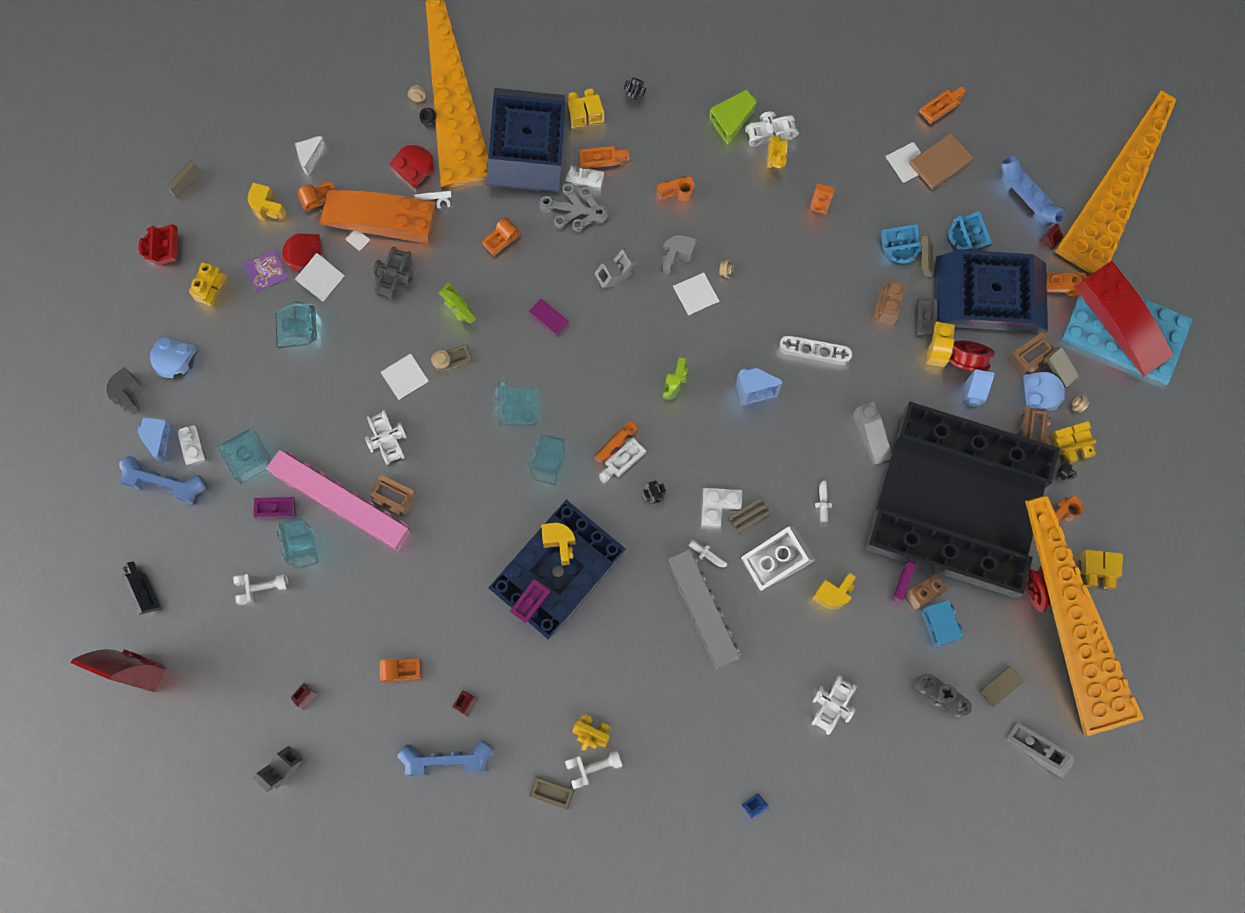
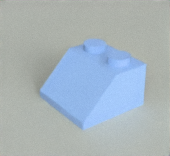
(756, 385)

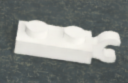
(622, 460)

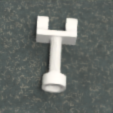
(280, 582)
(613, 760)

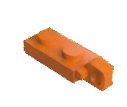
(942, 104)
(602, 157)
(616, 440)

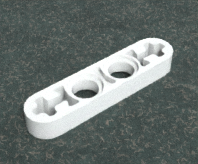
(815, 350)

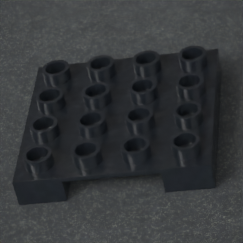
(960, 499)

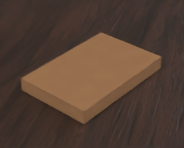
(941, 161)

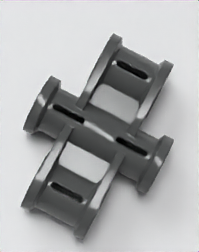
(393, 273)
(946, 698)

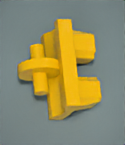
(777, 152)
(590, 736)

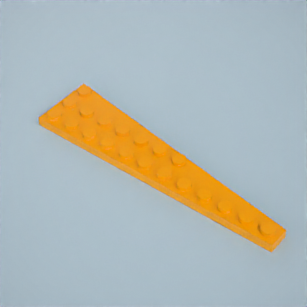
(458, 131)
(1102, 220)
(1093, 669)

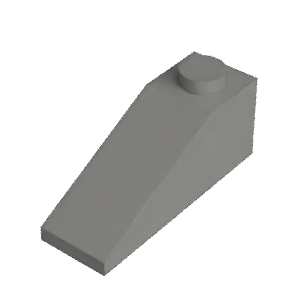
(873, 432)
(1042, 750)

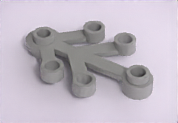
(575, 209)

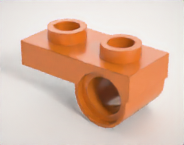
(672, 188)
(313, 197)
(821, 198)
(501, 237)
(1064, 283)
(1063, 511)
(399, 670)

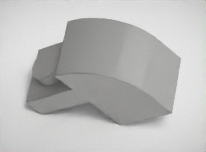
(679, 248)
(617, 270)

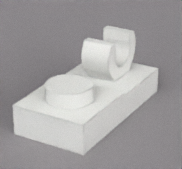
(585, 178)
(440, 195)
(191, 445)

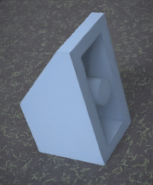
(977, 388)
(155, 436)

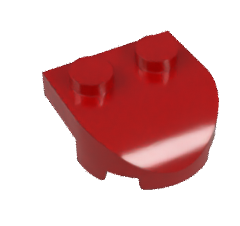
(413, 164)
(159, 244)
(300, 250)

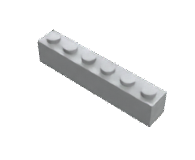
(703, 610)

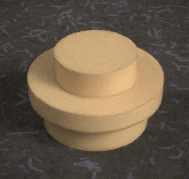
(417, 93)
(726, 268)
(440, 359)
(1080, 403)

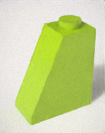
(733, 114)

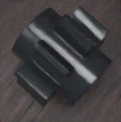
(635, 88)
(654, 492)

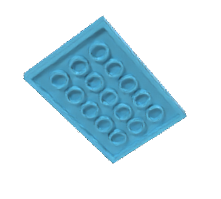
(1089, 334)

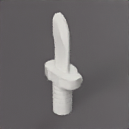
(823, 505)
(705, 553)

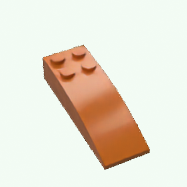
(379, 214)

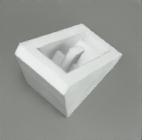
(309, 152)

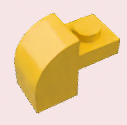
(260, 200)
(941, 345)
(559, 535)
(833, 597)

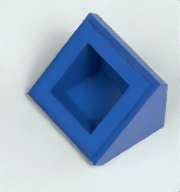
(755, 806)

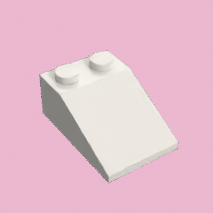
(778, 558)

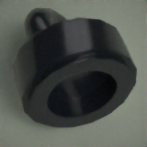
(1064, 470)

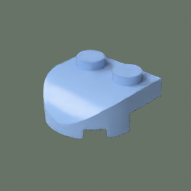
(171, 356)
(1043, 391)

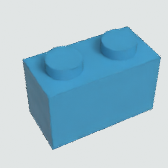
(942, 623)

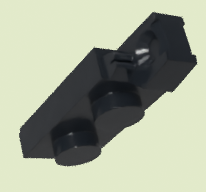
(139, 589)

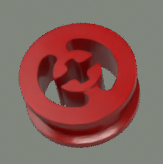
(971, 355)
(1037, 590)

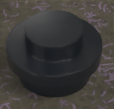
(427, 116)

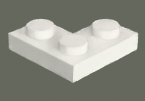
(717, 500)

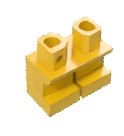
(577, 108)
(206, 284)
(1073, 440)
(1101, 565)

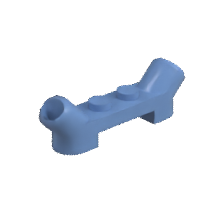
(1015, 177)
(182, 491)
(417, 764)

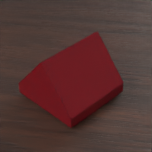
(1052, 236)
(303, 696)
(465, 703)

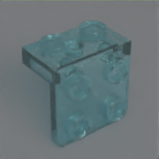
(516, 405)

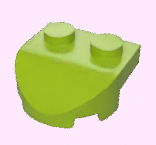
(456, 303)
(674, 382)

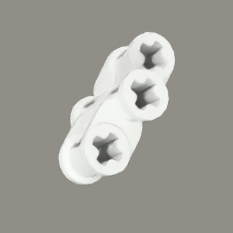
(760, 132)
(385, 437)
(834, 704)

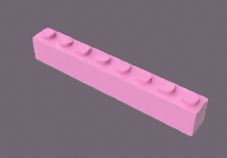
(338, 500)

